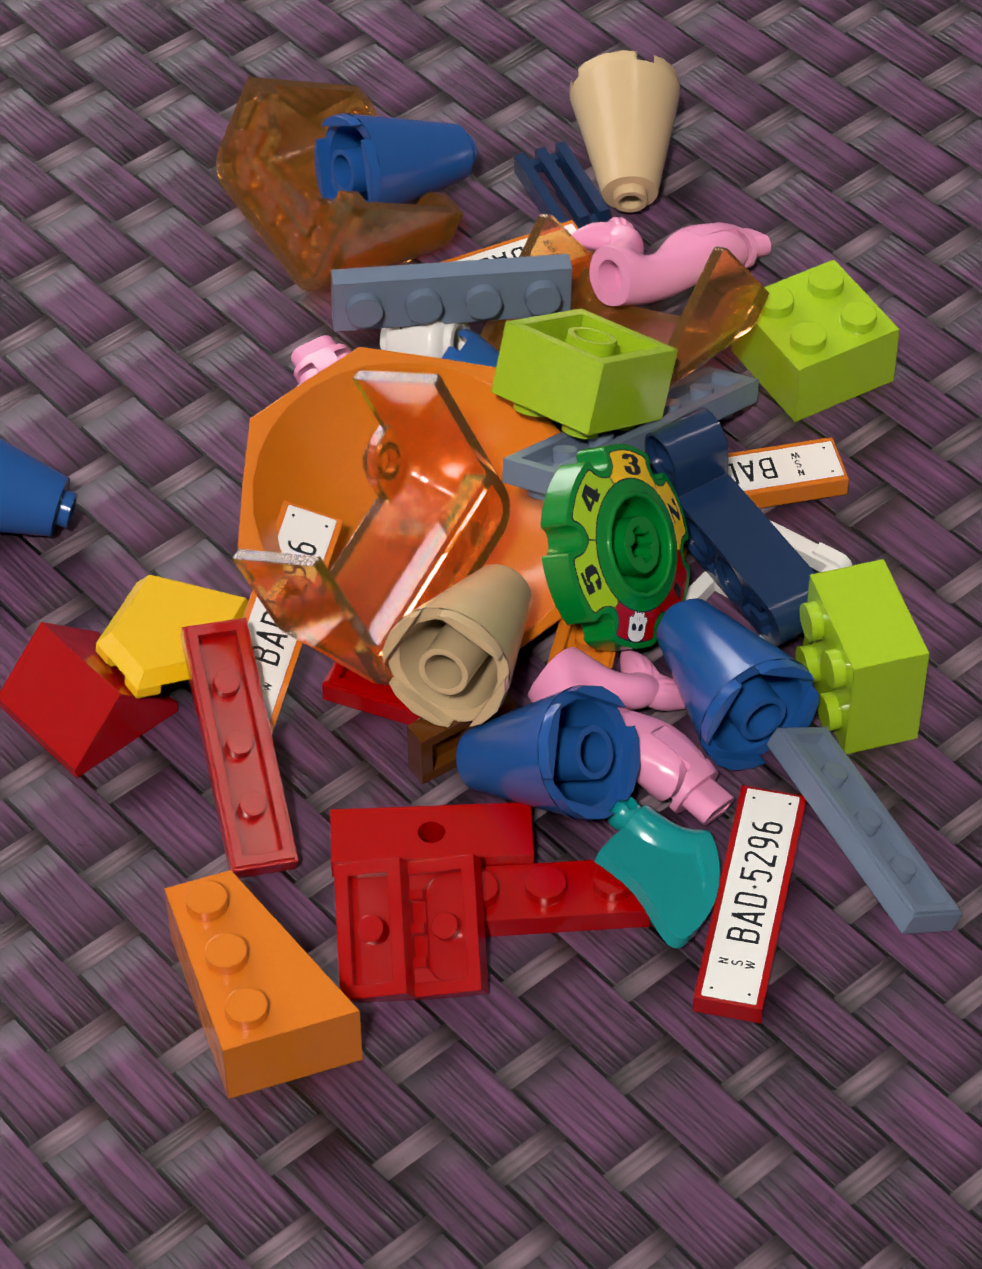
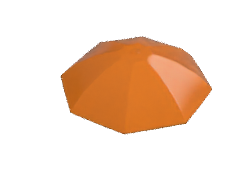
(313, 447)

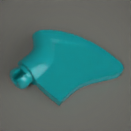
(665, 867)

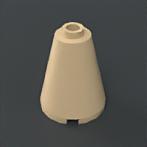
(626, 124)
(460, 647)

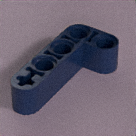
(727, 528)

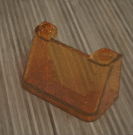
(272, 179)

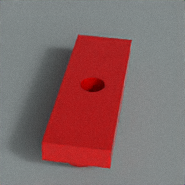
(490, 831)

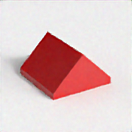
(76, 700)

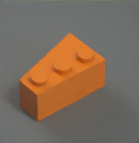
(256, 989)

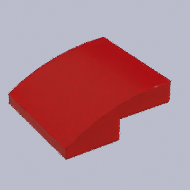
(411, 929)

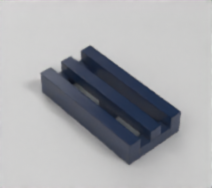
(563, 158)

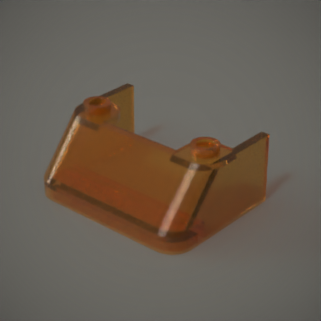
(426, 531)

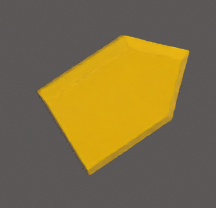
(147, 630)

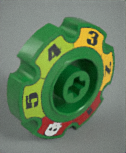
(614, 546)

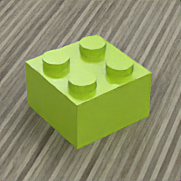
(819, 342)
(583, 372)
(863, 656)

